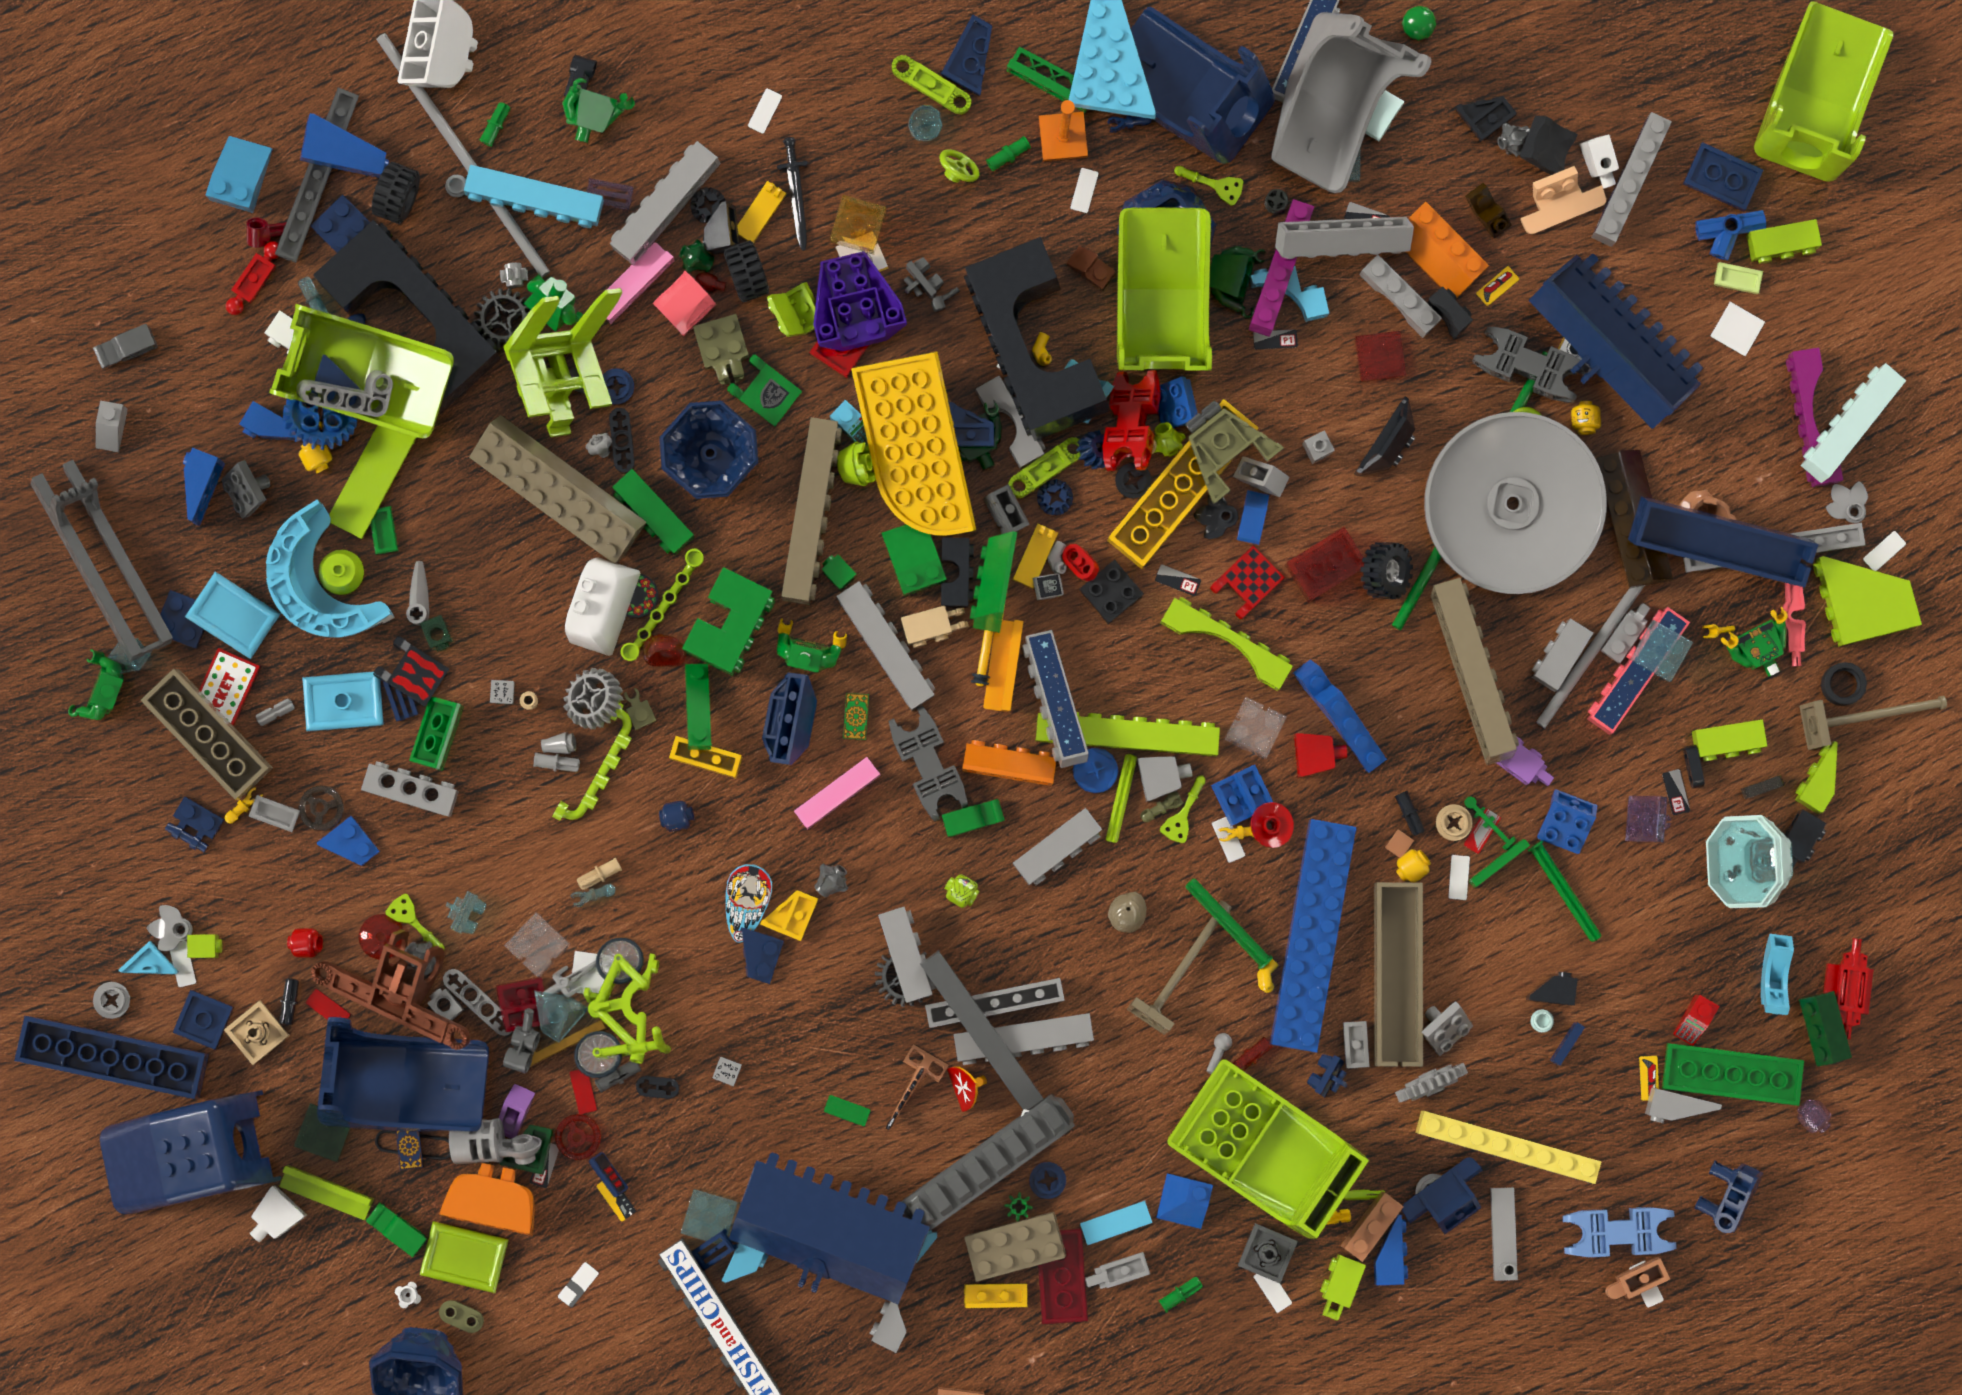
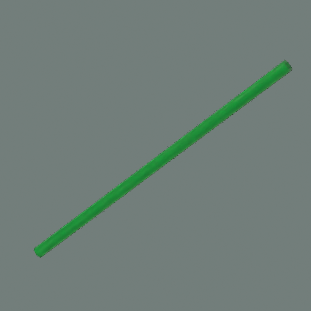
(1435, 557)

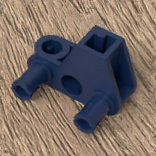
(1741, 1188)

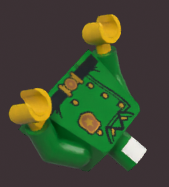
(1760, 644)
(807, 654)

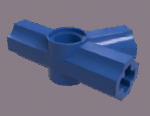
(1725, 238)

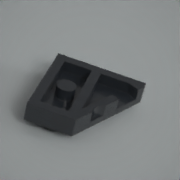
(1486, 116)

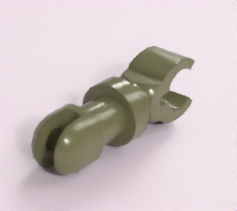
(1161, 807)

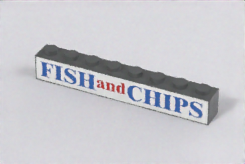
(718, 1320)

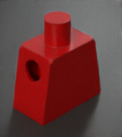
(1316, 753)

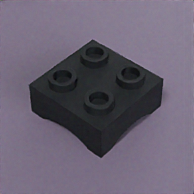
(1547, 145)
(1454, 316)
(1111, 591)

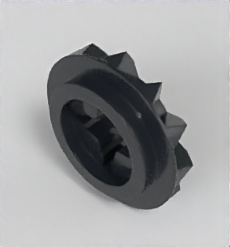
(697, 202)
(1130, 491)

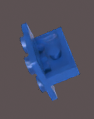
(1177, 402)

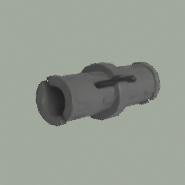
(618, 1076)

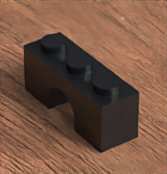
(957, 552)

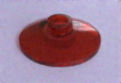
(369, 931)

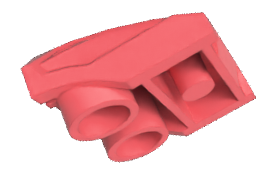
(684, 303)

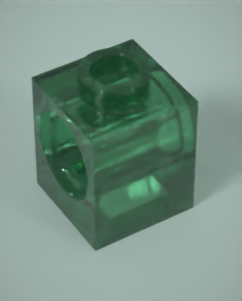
(437, 623)

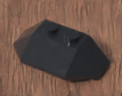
(1390, 441)

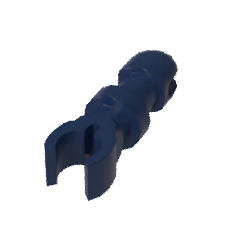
(1128, 122)

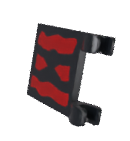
(415, 674)

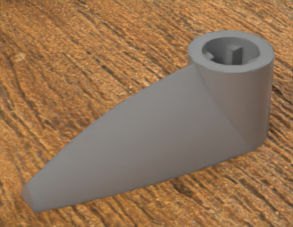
(418, 595)

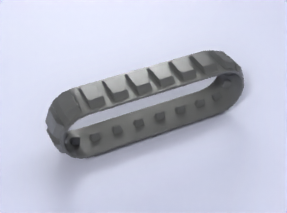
(990, 1161)

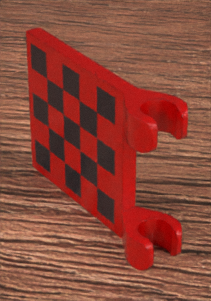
(1250, 578)

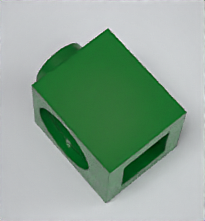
(838, 571)

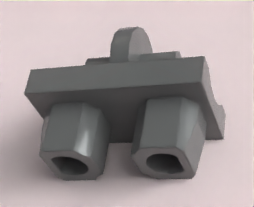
(929, 286)

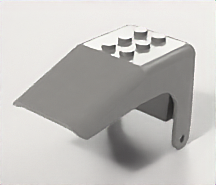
(1335, 95)

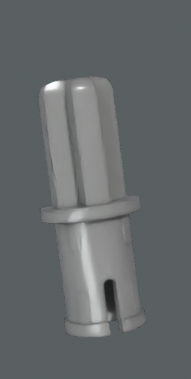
(556, 762)

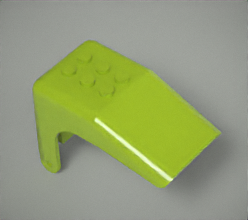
(1823, 93)
(1163, 289)
(416, 368)

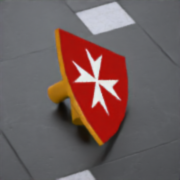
(965, 1086)

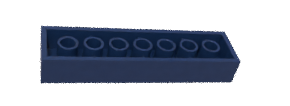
(111, 1057)

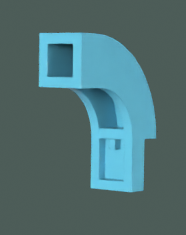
(1775, 974)

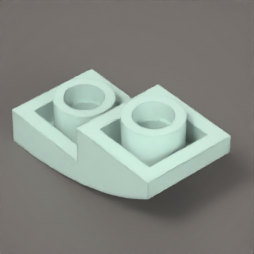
(1384, 113)

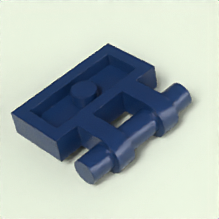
(198, 818)

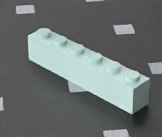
(1853, 422)

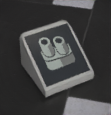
(1048, 586)

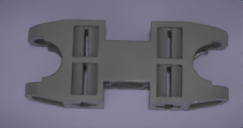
(1529, 364)
(928, 763)

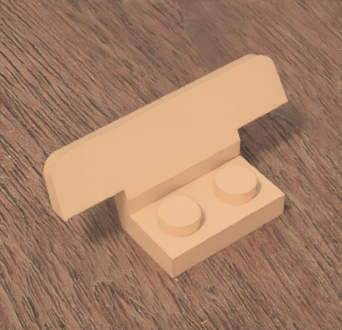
(1560, 200)

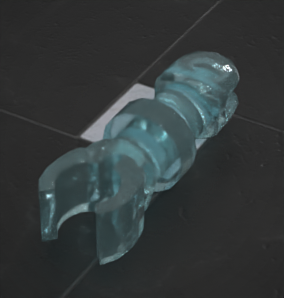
(606, 890)

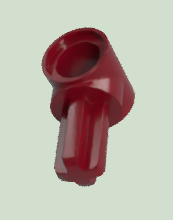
(259, 231)

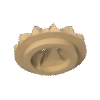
(1464, 822)

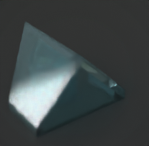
(558, 1013)

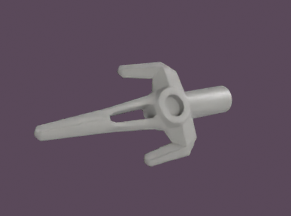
(563, 983)

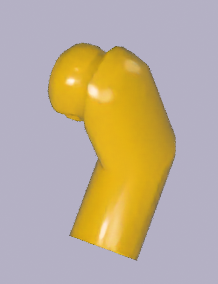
(1264, 977)

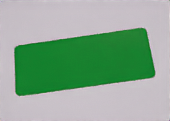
(847, 1110)

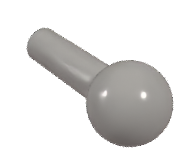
(1222, 1043)

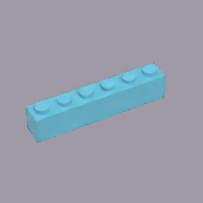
(534, 196)

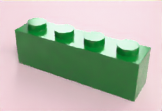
(658, 517)

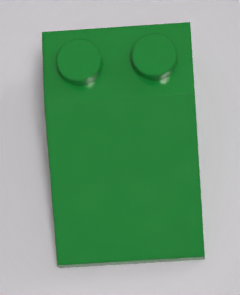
(913, 559)

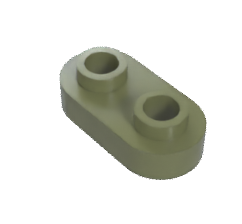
(461, 1316)

